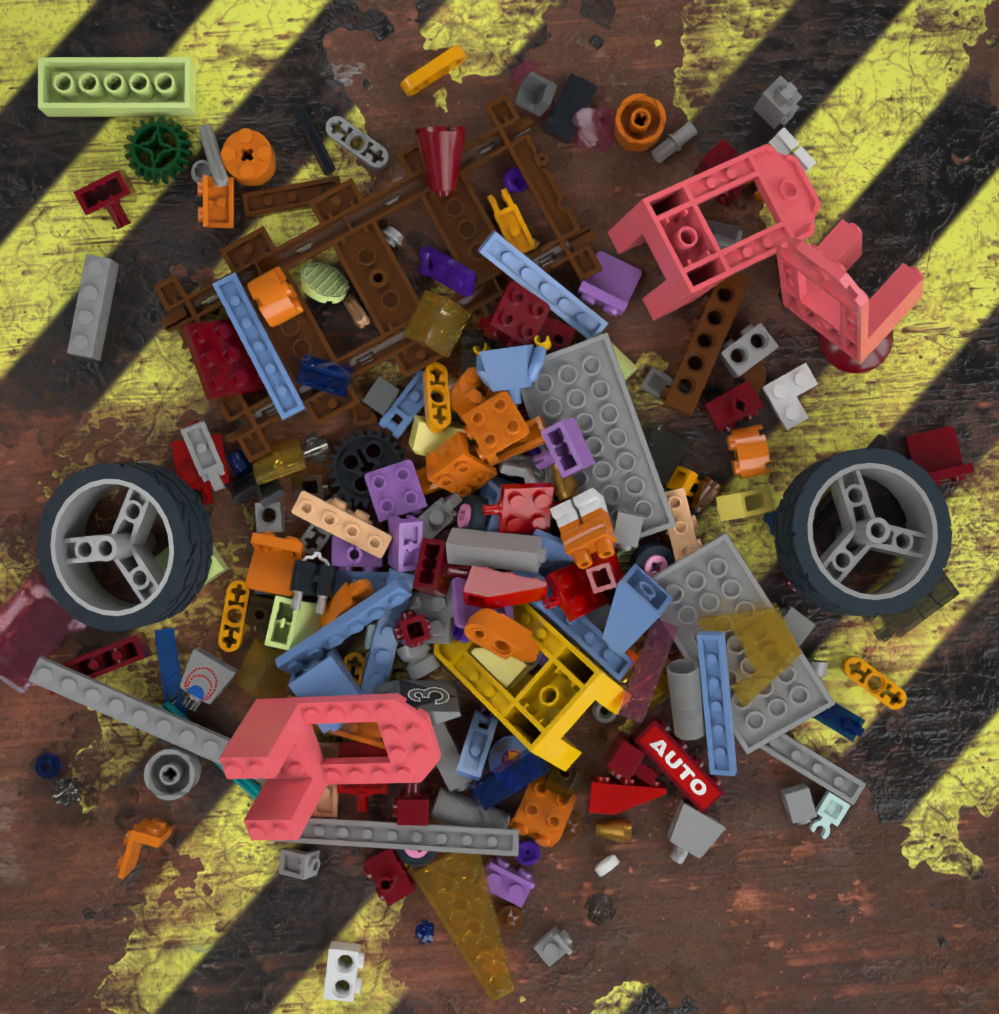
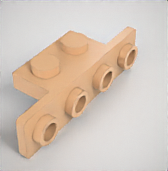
(342, 522)
(683, 534)

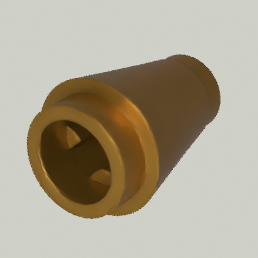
(564, 487)
(615, 830)

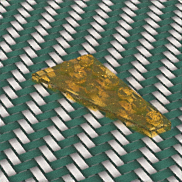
(463, 901)

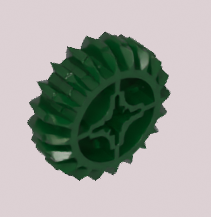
(158, 131)

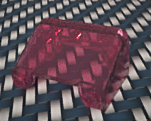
(31, 628)

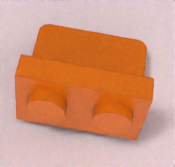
(494, 426)
(456, 469)
(273, 563)
(542, 814)
(147, 832)

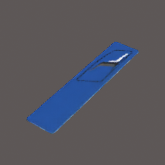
(170, 668)

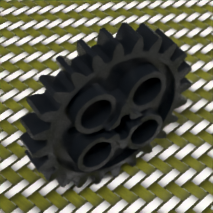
(347, 478)

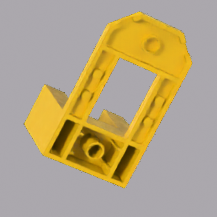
(551, 698)

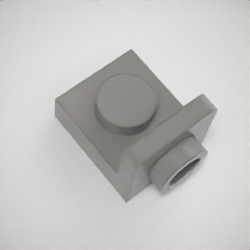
(299, 863)
(553, 945)

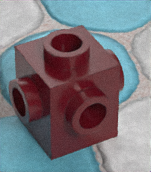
(420, 629)

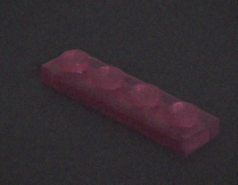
(648, 671)

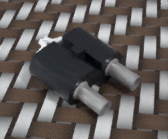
(312, 580)

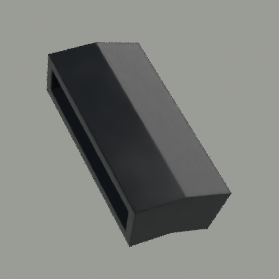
(573, 97)

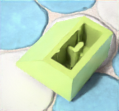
(291, 626)

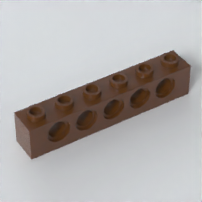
(672, 397)

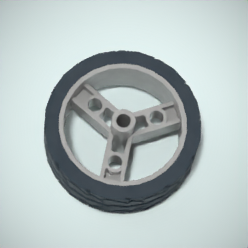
(923, 545)
(66, 550)

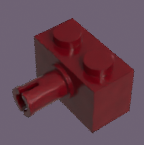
(107, 194)
(733, 406)
(434, 571)
(625, 759)
(412, 806)
(390, 875)

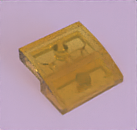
(282, 461)

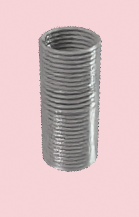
(686, 699)
(460, 811)

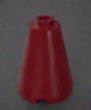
(441, 156)

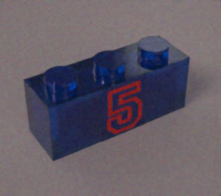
(507, 779)

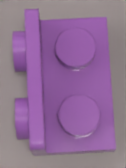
(507, 881)

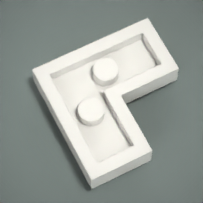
(783, 395)
(525, 467)

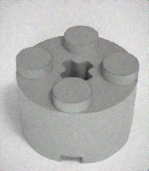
(163, 782)

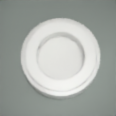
(606, 865)

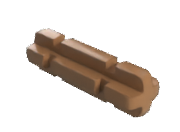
(356, 310)

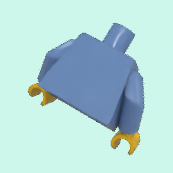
(511, 367)

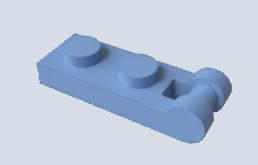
(406, 406)
(476, 746)

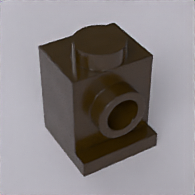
(309, 483)
(263, 603)
(562, 782)

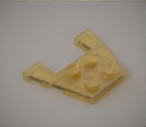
(765, 642)

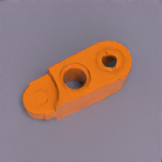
(346, 599)
(501, 635)

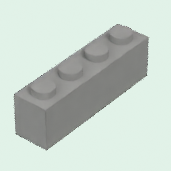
(93, 307)

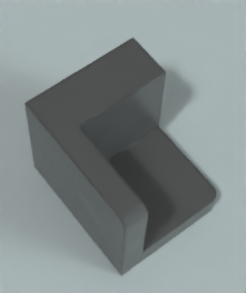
(535, 94)
(381, 396)

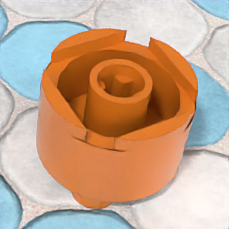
(646, 111)
(245, 144)
(275, 297)
(469, 392)
(749, 452)

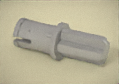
(674, 142)

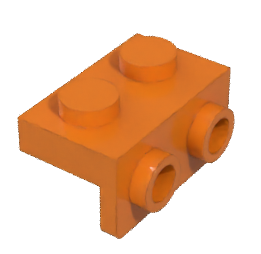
(217, 203)

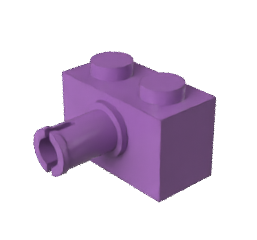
(565, 448)
(348, 555)

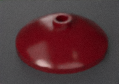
(847, 364)

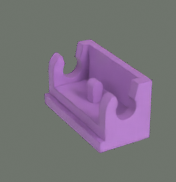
(405, 542)

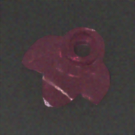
(591, 130)

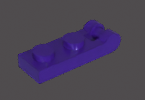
(446, 271)

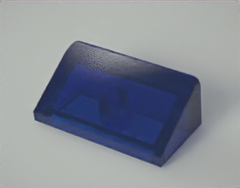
(324, 375)

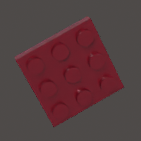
(221, 359)

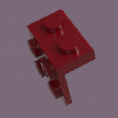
(515, 317)
(939, 454)

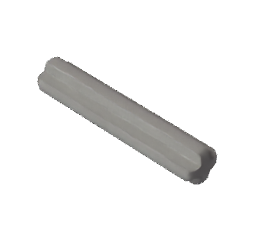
(213, 155)

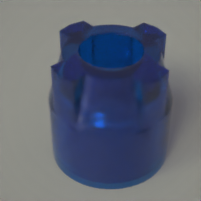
(239, 462)

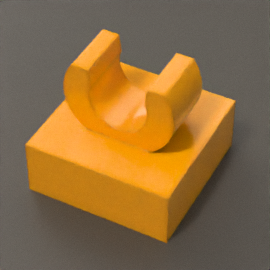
(684, 479)

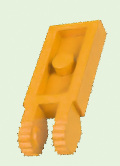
(512, 224)

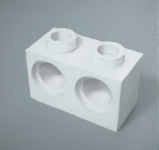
(339, 970)

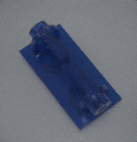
(842, 721)

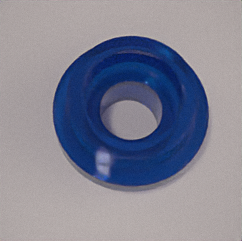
(55, 764)
(424, 932)

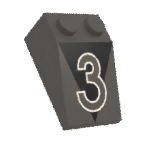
(433, 696)

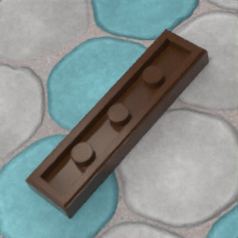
(286, 197)

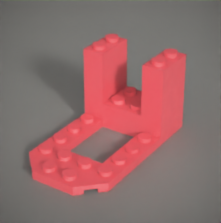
(684, 241)
(831, 302)
(281, 745)

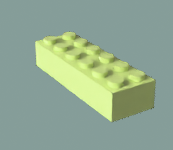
(116, 86)

